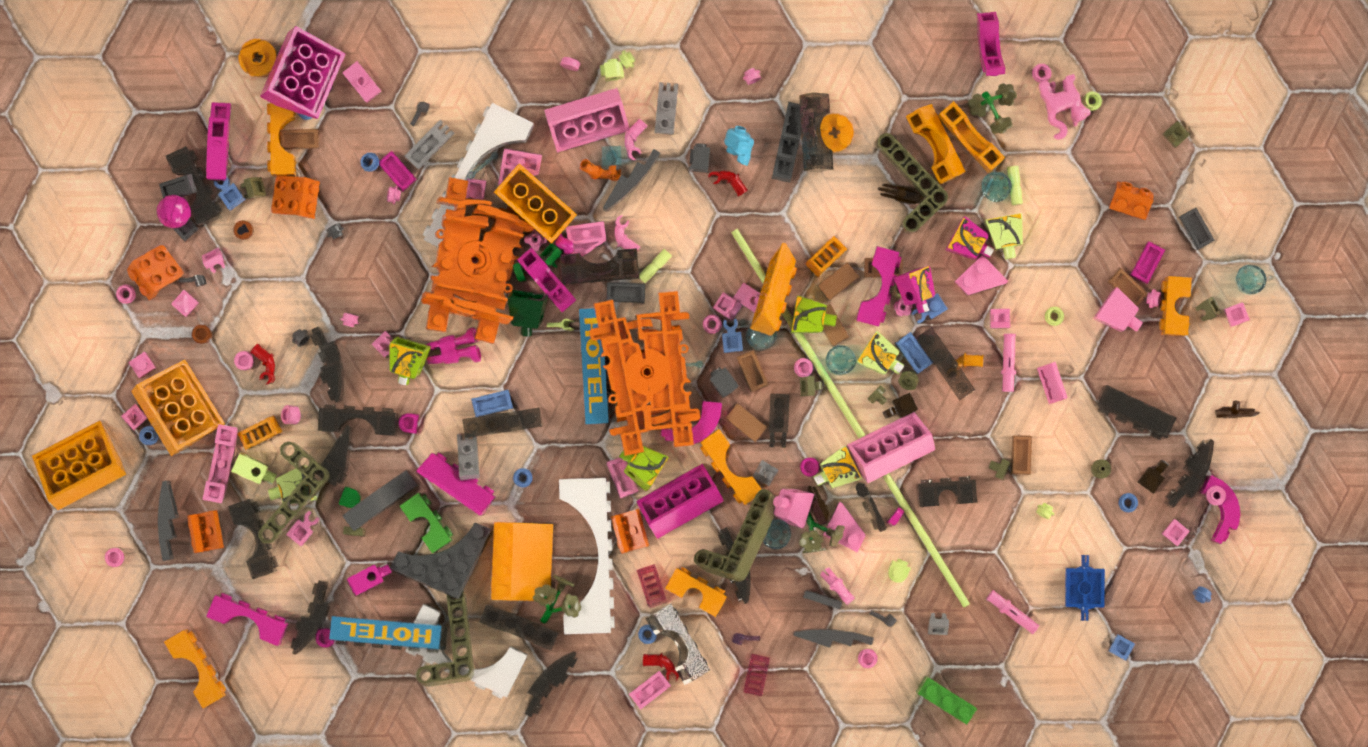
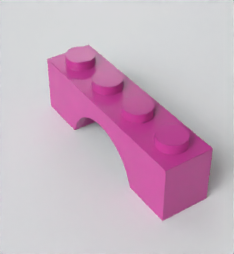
(872, 310)
(270, 628)

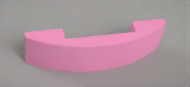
(221, 464)

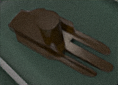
(902, 194)
(1235, 411)
(819, 507)

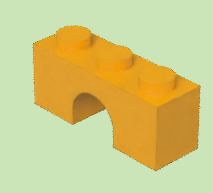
(1172, 322)
(682, 581)

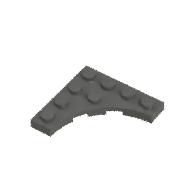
(448, 569)

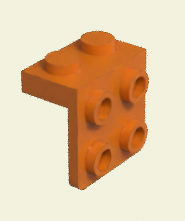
(295, 196)
(154, 271)

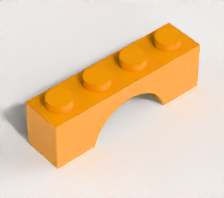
(959, 125)
(281, 161)
(946, 161)
(716, 447)
(208, 688)

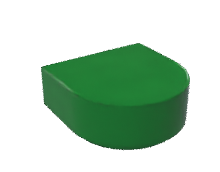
(520, 272)
(350, 497)

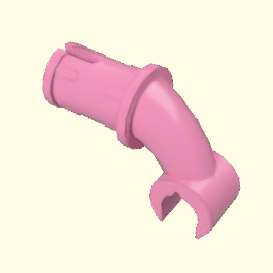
(630, 138)
(621, 238)
(836, 585)

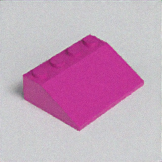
(302, 73)

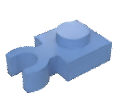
(230, 194)
(936, 307)
(732, 340)

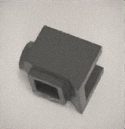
(699, 158)

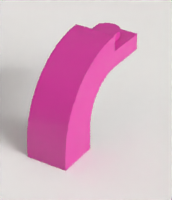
(989, 44)
(546, 279)
(709, 419)
(1228, 509)

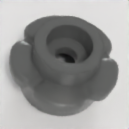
(335, 231)
(300, 337)

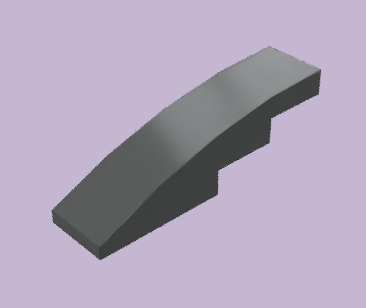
(788, 144)
(627, 185)
(380, 500)
(166, 513)
(826, 636)

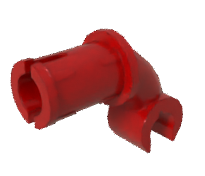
(731, 178)
(267, 360)
(662, 661)

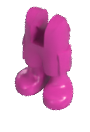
(449, 351)

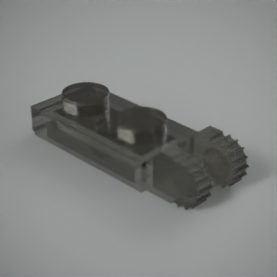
(778, 417)
(870, 506)

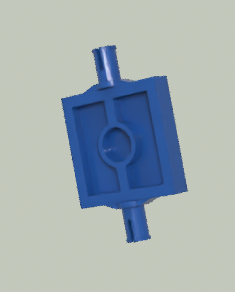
(1084, 587)

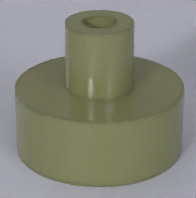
(908, 380)
(877, 395)
(1096, 468)

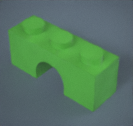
(418, 507)
(946, 700)

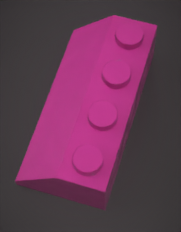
(447, 478)
(679, 501)

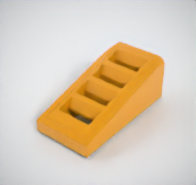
(814, 267)
(268, 423)

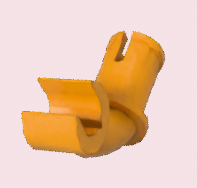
(970, 360)

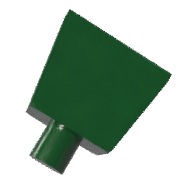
(527, 310)

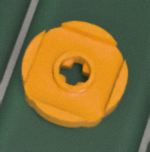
(248, 53)
(842, 125)

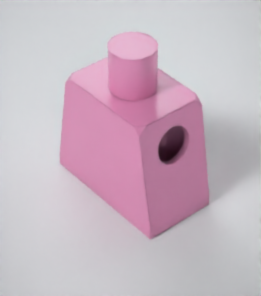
(1118, 312)
(793, 506)

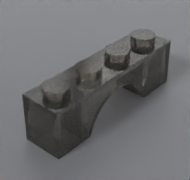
(816, 154)
(204, 208)
(620, 267)
(333, 419)
(262, 561)
(519, 626)
(691, 662)

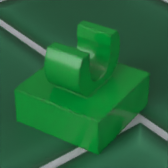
(550, 254)

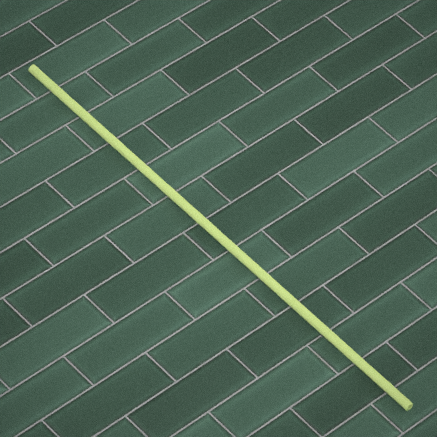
(857, 429)

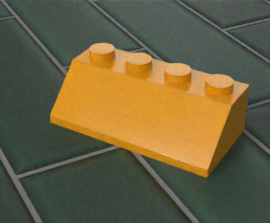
(535, 203)

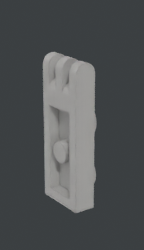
(666, 109)
(429, 145)
(468, 458)

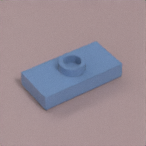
(913, 353)
(492, 403)

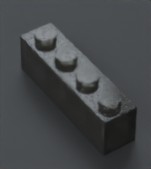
(1134, 412)

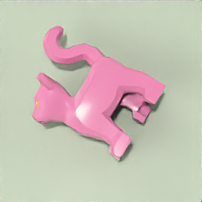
(1063, 101)

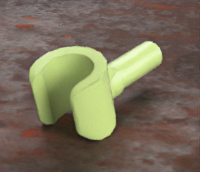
(564, 324)

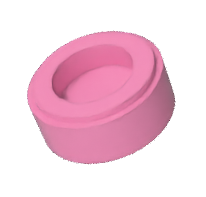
(570, 64)
(244, 360)

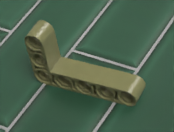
(915, 180)
(297, 493)
(746, 545)
(457, 643)

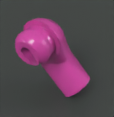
(565, 244)

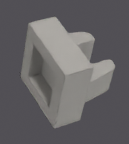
(765, 473)
(938, 626)

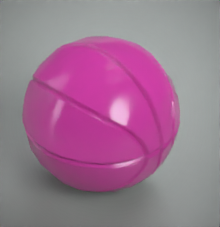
(173, 211)

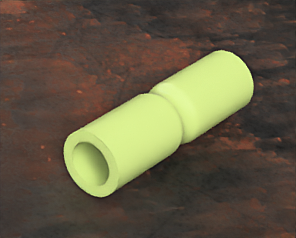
(1016, 193)
(650, 270)

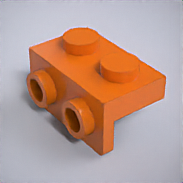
(1132, 200)
(205, 531)
(629, 531)

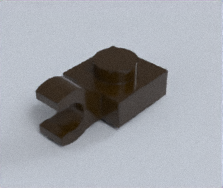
(903, 406)
(1152, 478)

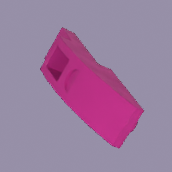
(218, 141)

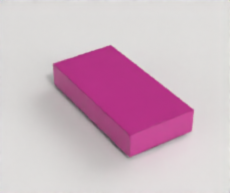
(397, 171)
(1147, 262)

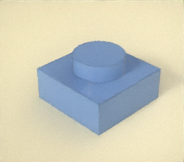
(1121, 647)

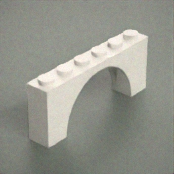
(496, 677)

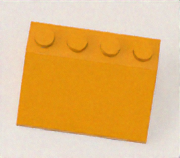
(774, 291)
(177, 407)
(78, 465)
(521, 560)

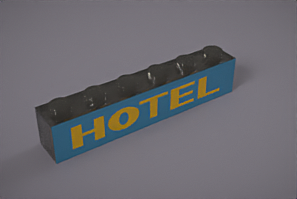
(594, 375)
(388, 633)

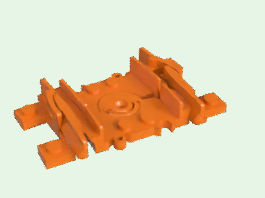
(481, 283)
(627, 377)

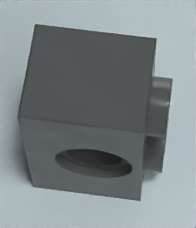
(723, 382)

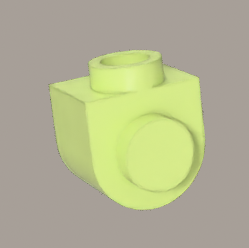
(612, 70)
(898, 570)

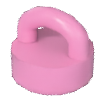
(290, 415)

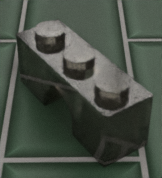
(929, 492)

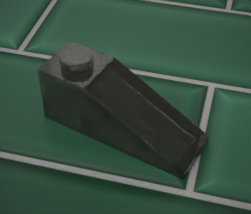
(338, 458)

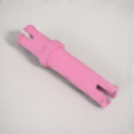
(1008, 363)
(1006, 607)

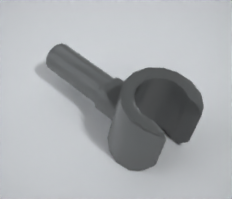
(421, 107)
(198, 279)
(889, 620)

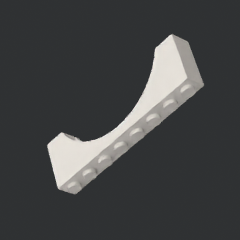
(497, 130)
(590, 499)

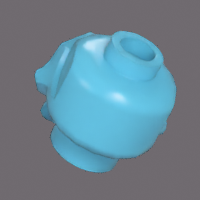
(739, 144)

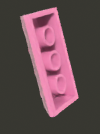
(587, 120)
(891, 447)

